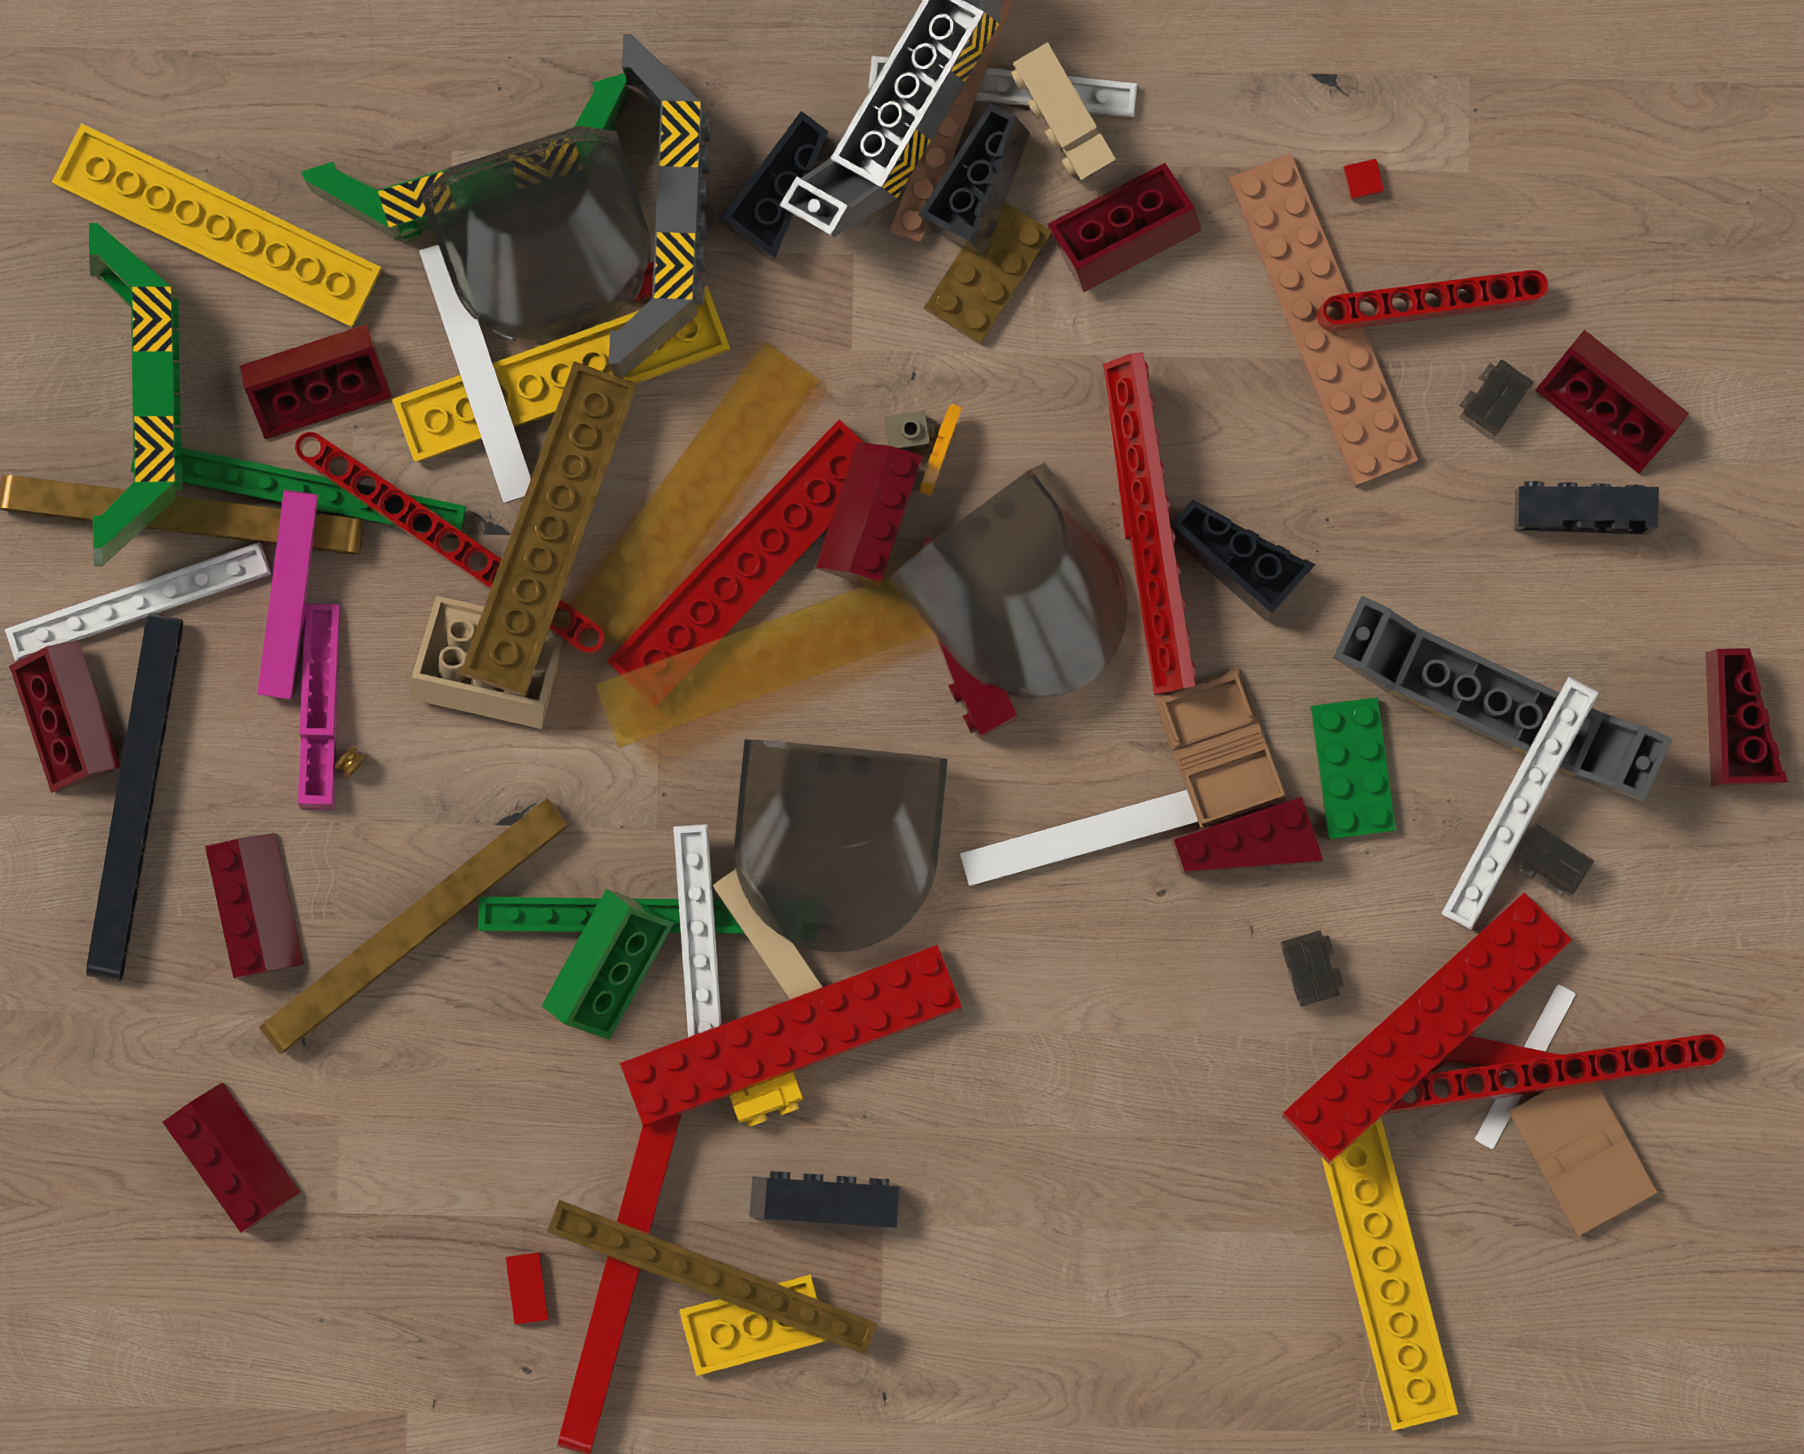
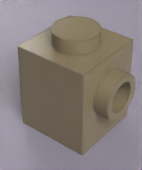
(909, 430)

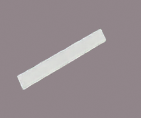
(1538, 1039)

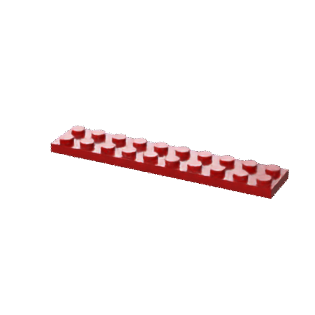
(1153, 548)
(748, 558)
(1426, 1028)
(790, 1036)

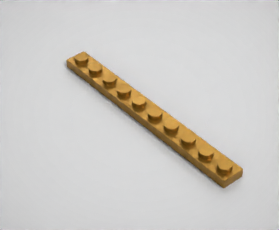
(712, 1277)

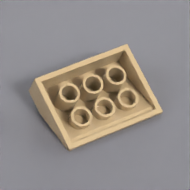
(441, 658)

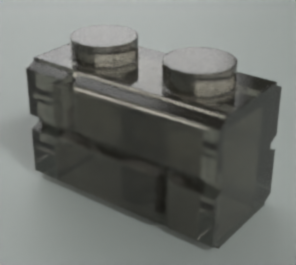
(1496, 399)
(1552, 861)
(1311, 968)

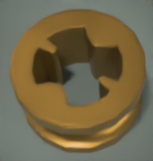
(350, 762)

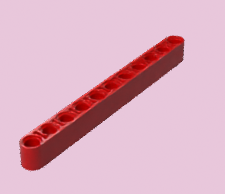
(433, 537)
(1557, 1075)
(616, 1290)

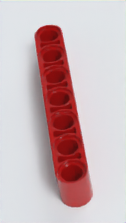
(1446, 293)

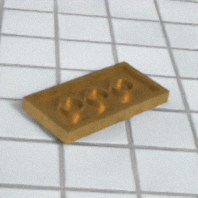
(980, 286)

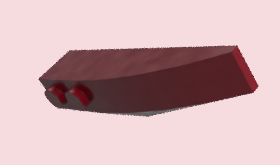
(986, 706)

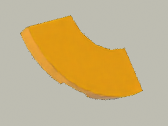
(940, 449)

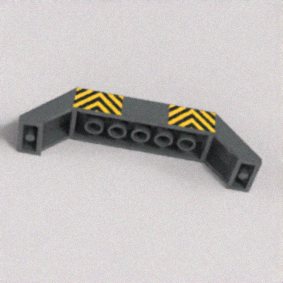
(897, 115)
(678, 211)
(1493, 700)

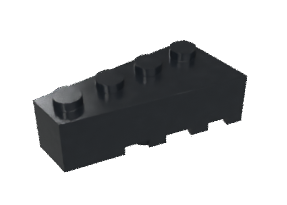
(977, 181)
(756, 210)
(1586, 509)
(1239, 558)
(824, 1201)

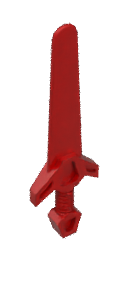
(1491, 1052)

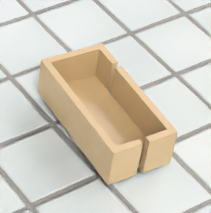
(1063, 111)

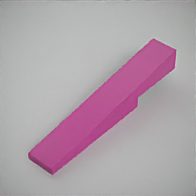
(288, 595)
(319, 707)

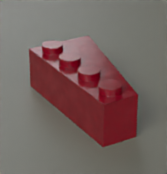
(1738, 723)
(1260, 839)

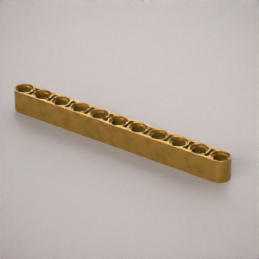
(183, 516)
(414, 926)

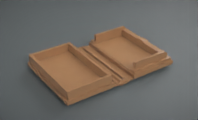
(1220, 748)
(1583, 1154)

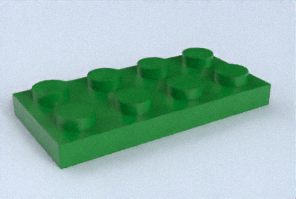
(1352, 768)

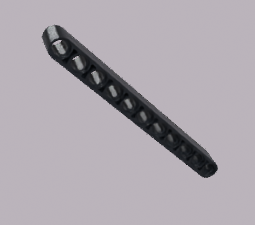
(134, 797)

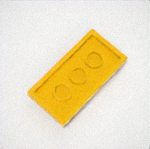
(729, 1335)

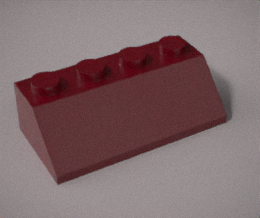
(1125, 227)
(315, 381)
(1612, 401)
(869, 513)
(64, 715)
(254, 905)
(231, 1157)

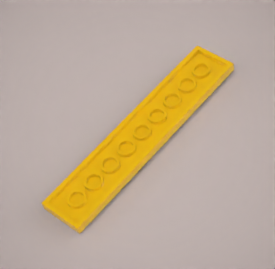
(217, 225)
(533, 381)
(1389, 1282)

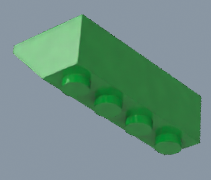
(607, 964)

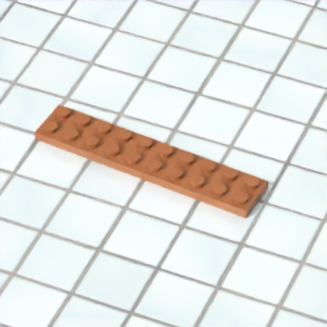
(1336, 361)

